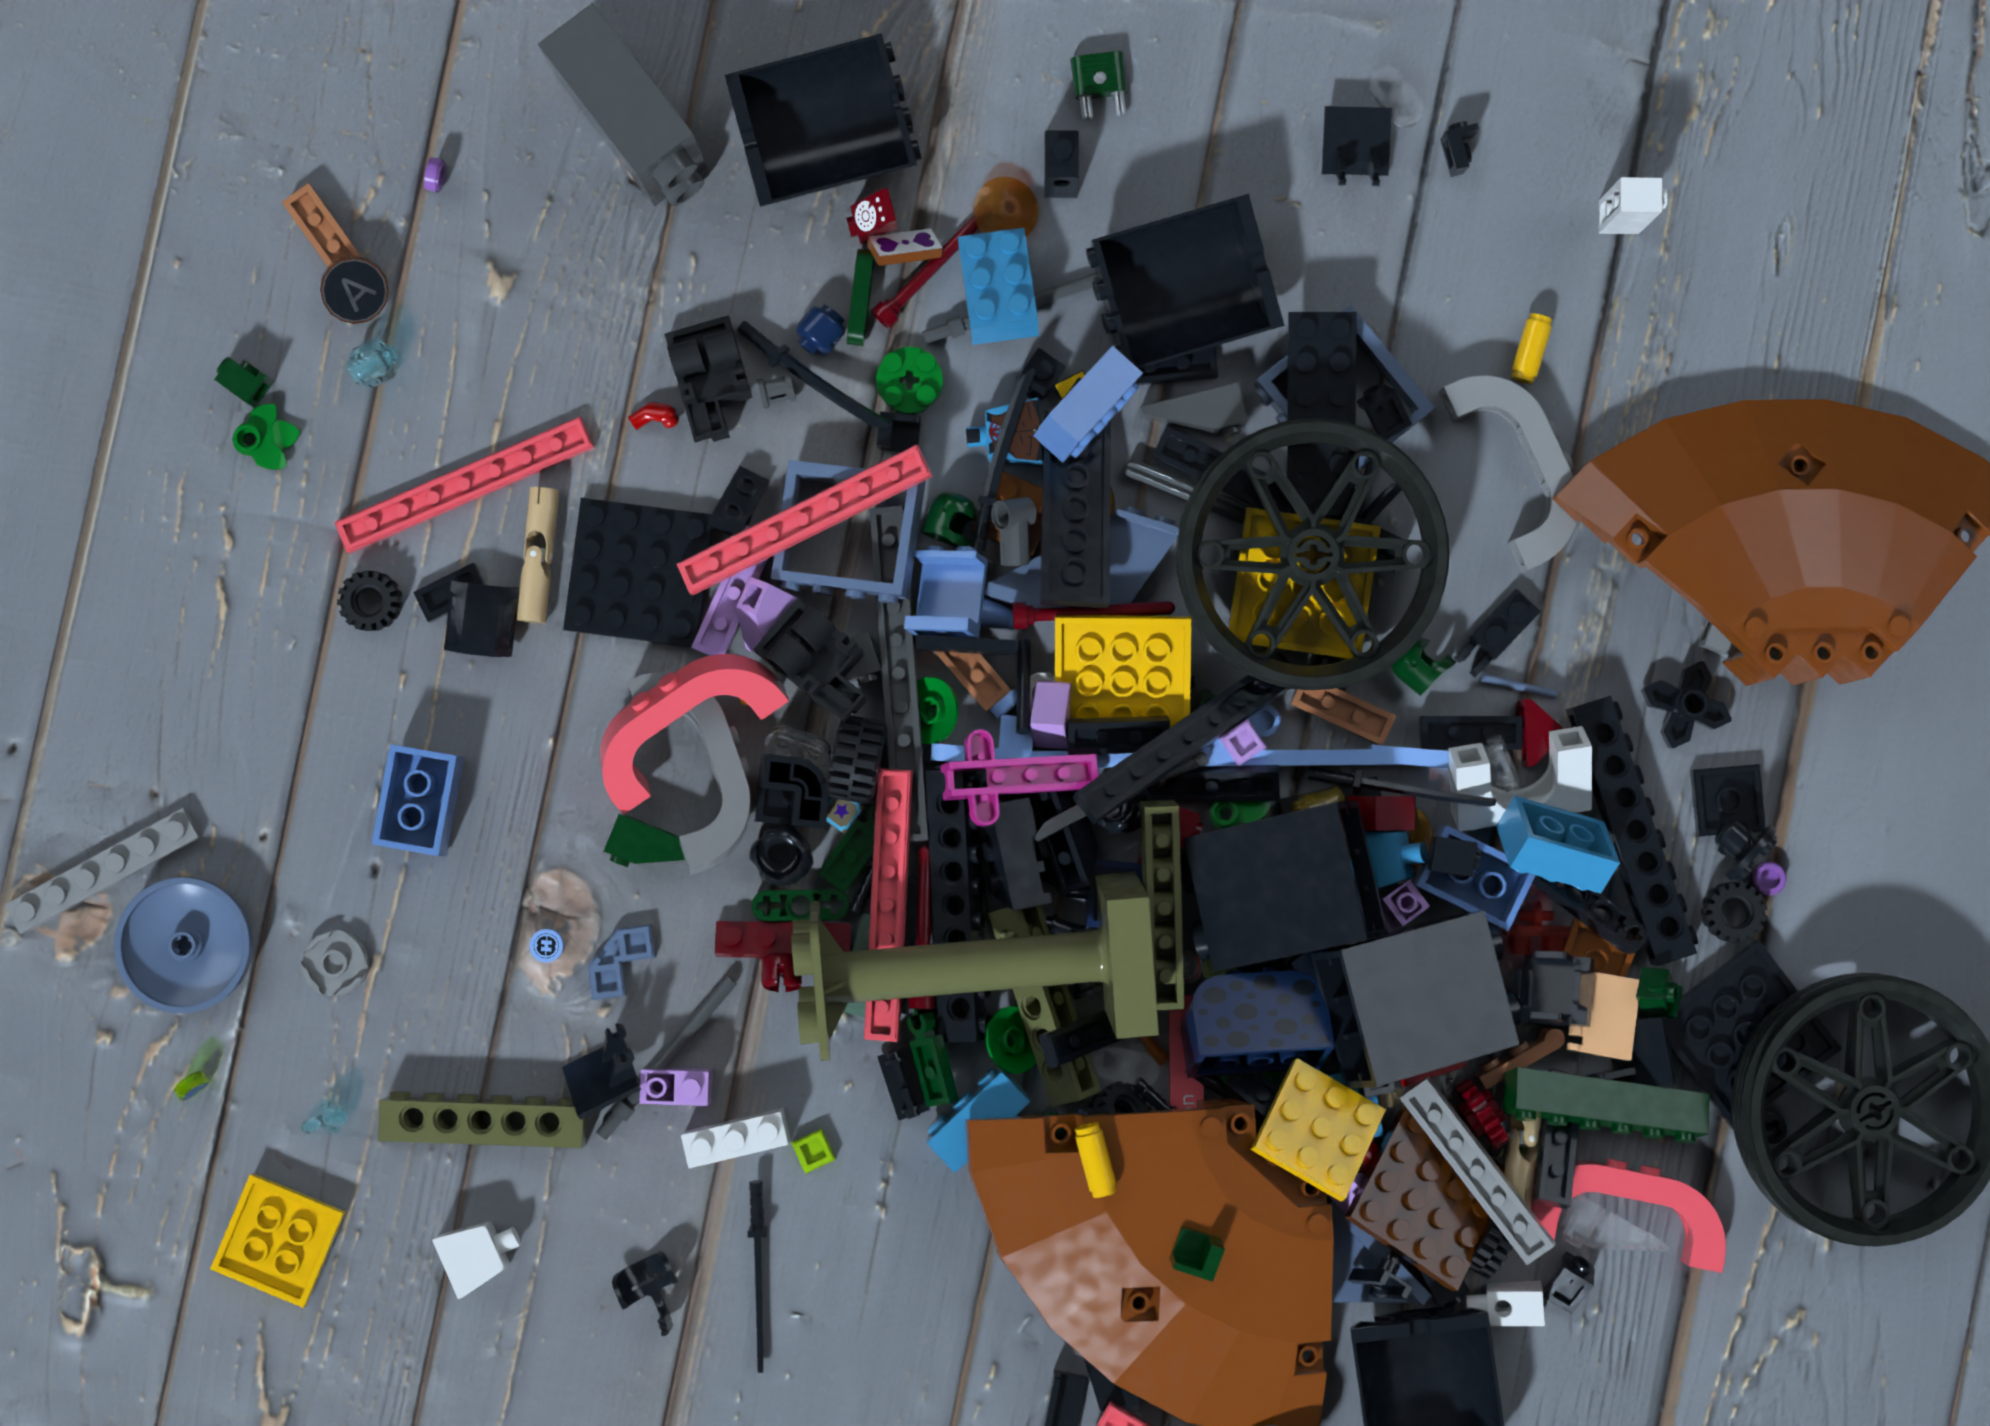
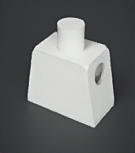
(474, 1254)
(1525, 1303)

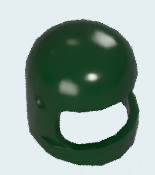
(939, 516)
(1418, 669)

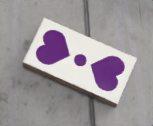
(904, 247)

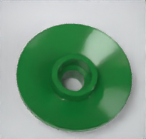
(932, 694)
(1009, 1041)

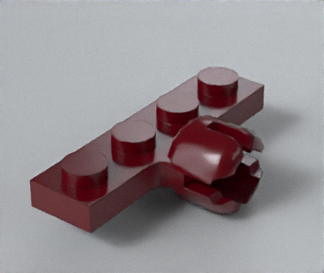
(772, 945)

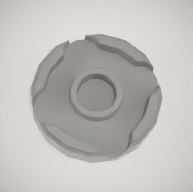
(335, 963)

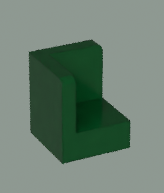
(1197, 1253)

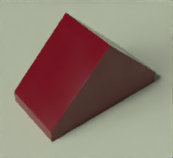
(1536, 729)
(1387, 812)

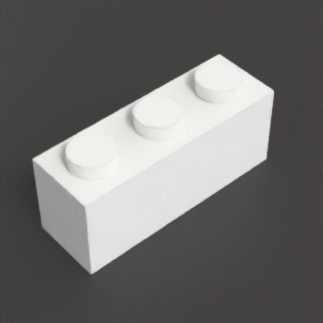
(1631, 205)
(736, 1138)

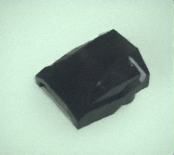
(481, 619)

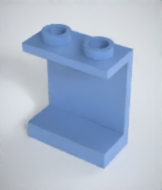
(949, 592)

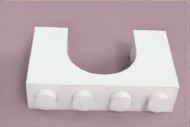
(1563, 785)

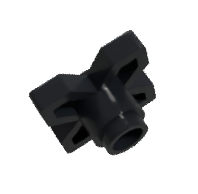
(1702, 710)

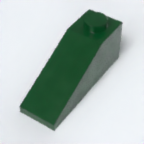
(641, 843)

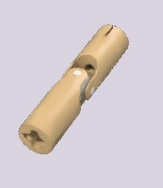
(536, 574)
(1519, 1169)

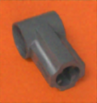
(1013, 520)

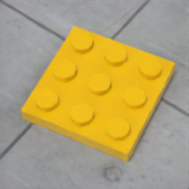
(1318, 1129)
(278, 1240)

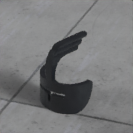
(633, 1275)

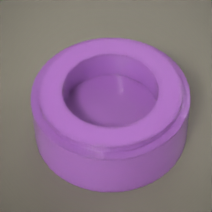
(435, 174)
(1768, 878)

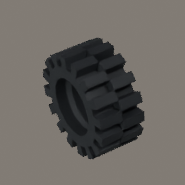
(351, 592)
(1490, 1251)

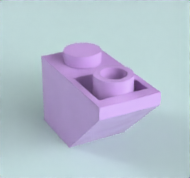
(760, 610)
(676, 1086)

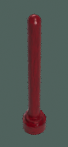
(889, 310)
(1027, 615)
(923, 918)

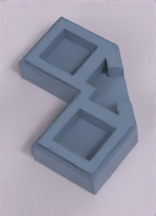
(607, 969)

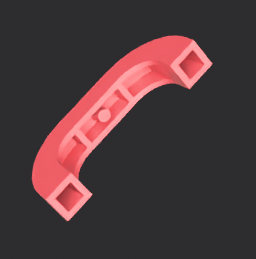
(670, 700)
(1704, 1232)

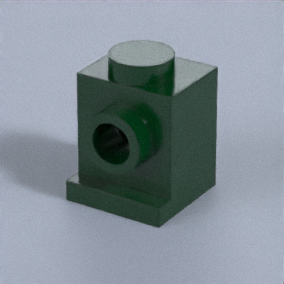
(243, 380)
(1658, 993)

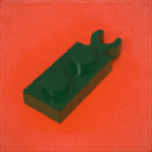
(851, 853)
(931, 1061)

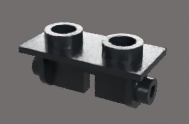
(903, 1083)

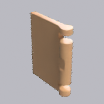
(1611, 1018)

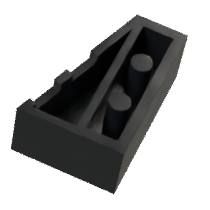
(1013, 855)

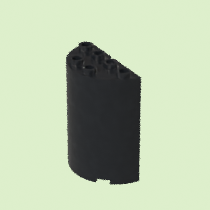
(823, 119)
(1185, 282)
(1427, 1368)

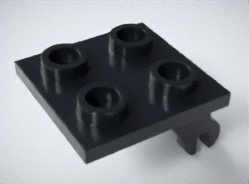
(1356, 142)
(1650, 1059)
(602, 1075)

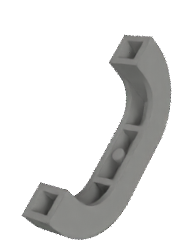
(1542, 450)
(719, 839)

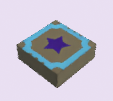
(843, 813)

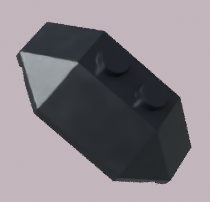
(1068, 853)

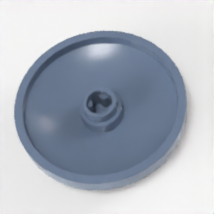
(183, 945)

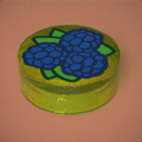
(191, 1085)

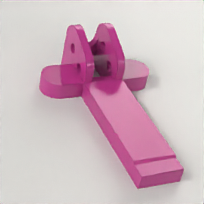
(1012, 776)

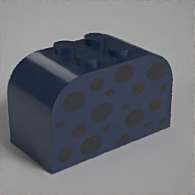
(1255, 1024)

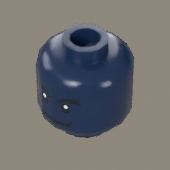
(820, 329)

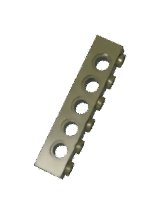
(1163, 885)
(1045, 1010)
(396, 1126)

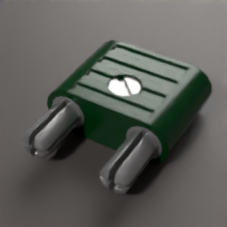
(1099, 77)

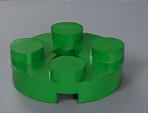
(895, 367)

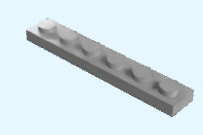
(103, 871)
(1477, 1170)

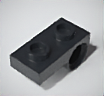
(738, 502)

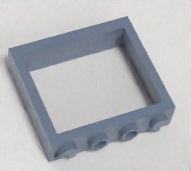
(1383, 361)
(853, 588)

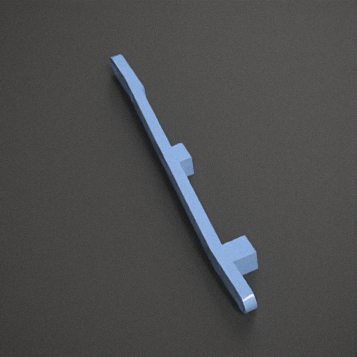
(1020, 746)

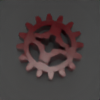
(1481, 1113)

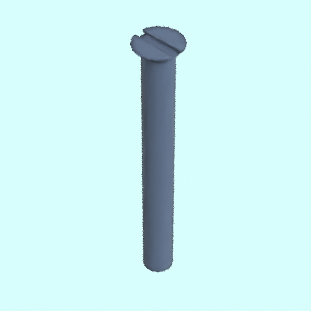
(1517, 685)

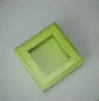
(813, 1150)

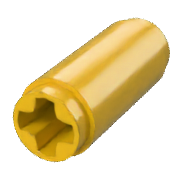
(1531, 348)
(1095, 1160)

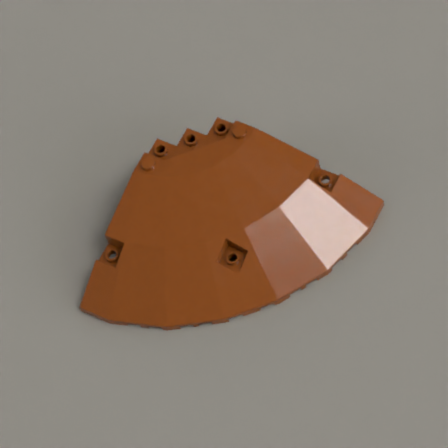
(1788, 563)
(1194, 1345)

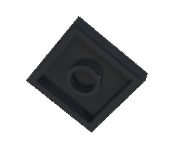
(1727, 795)

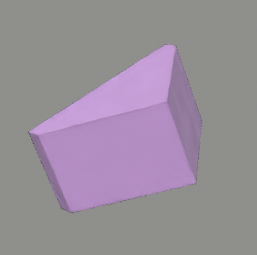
(1050, 714)

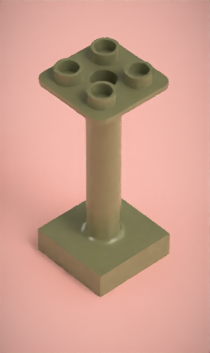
(1113, 954)

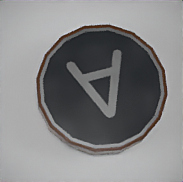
(354, 289)

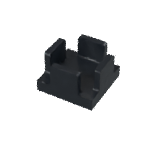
(1555, 989)

